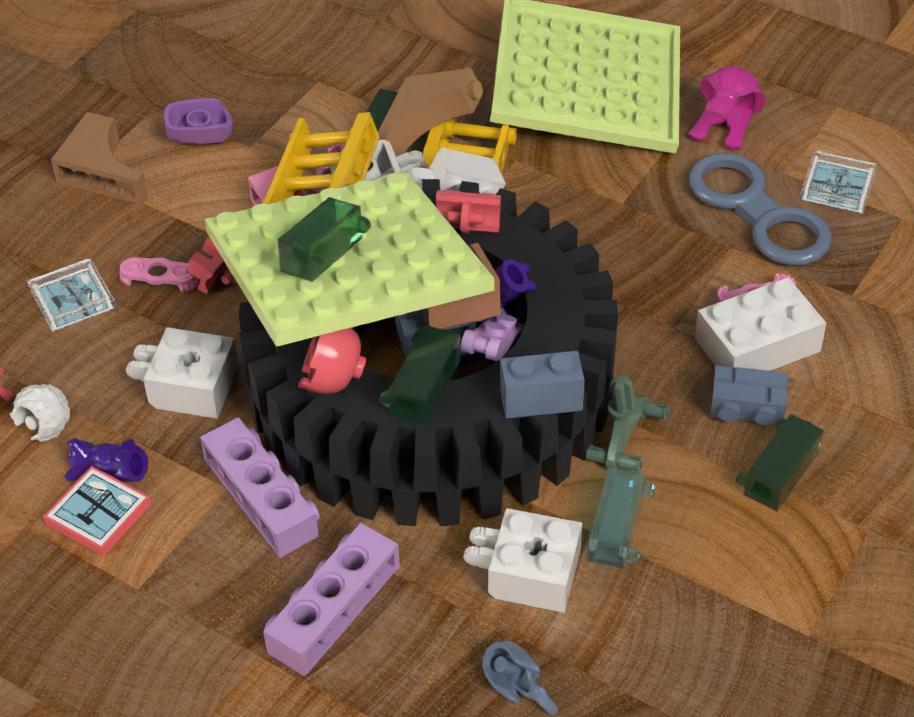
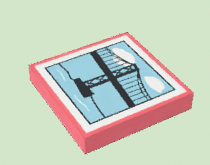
(97, 510)

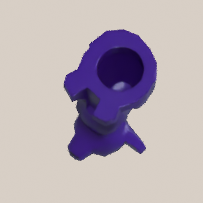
(512, 281)
(121, 461)

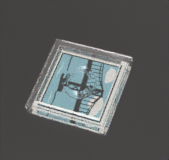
(838, 181)
(71, 294)

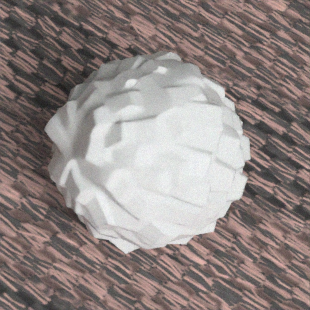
(42, 408)

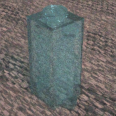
(618, 517)

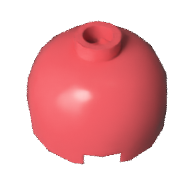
(332, 362)

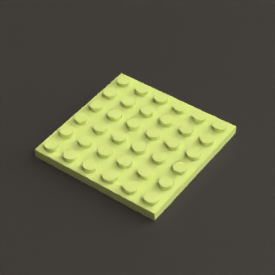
(588, 75)
(398, 266)

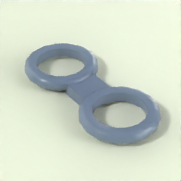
(759, 209)

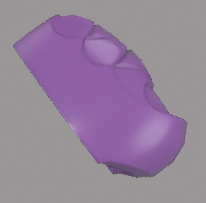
(198, 121)

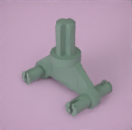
(625, 412)

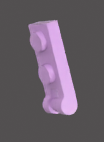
(493, 337)

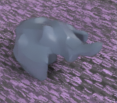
(513, 670)

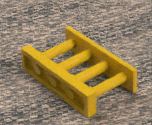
(439, 139)
(351, 162)

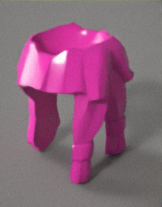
(731, 97)

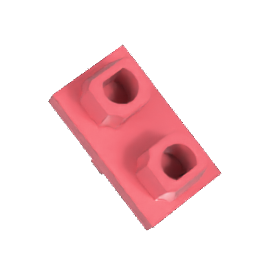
(470, 210)
(209, 269)

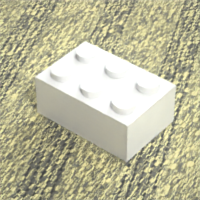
(761, 328)

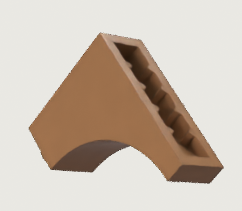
(427, 102)
(89, 161)

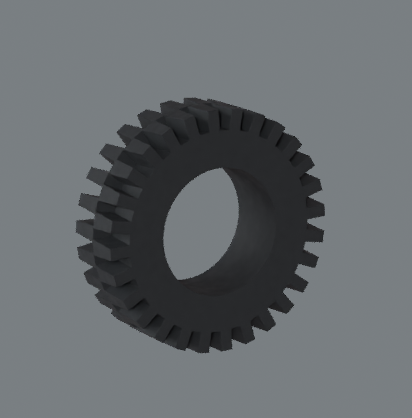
(468, 442)

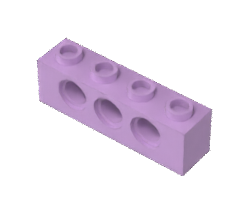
(260, 486)
(304, 645)

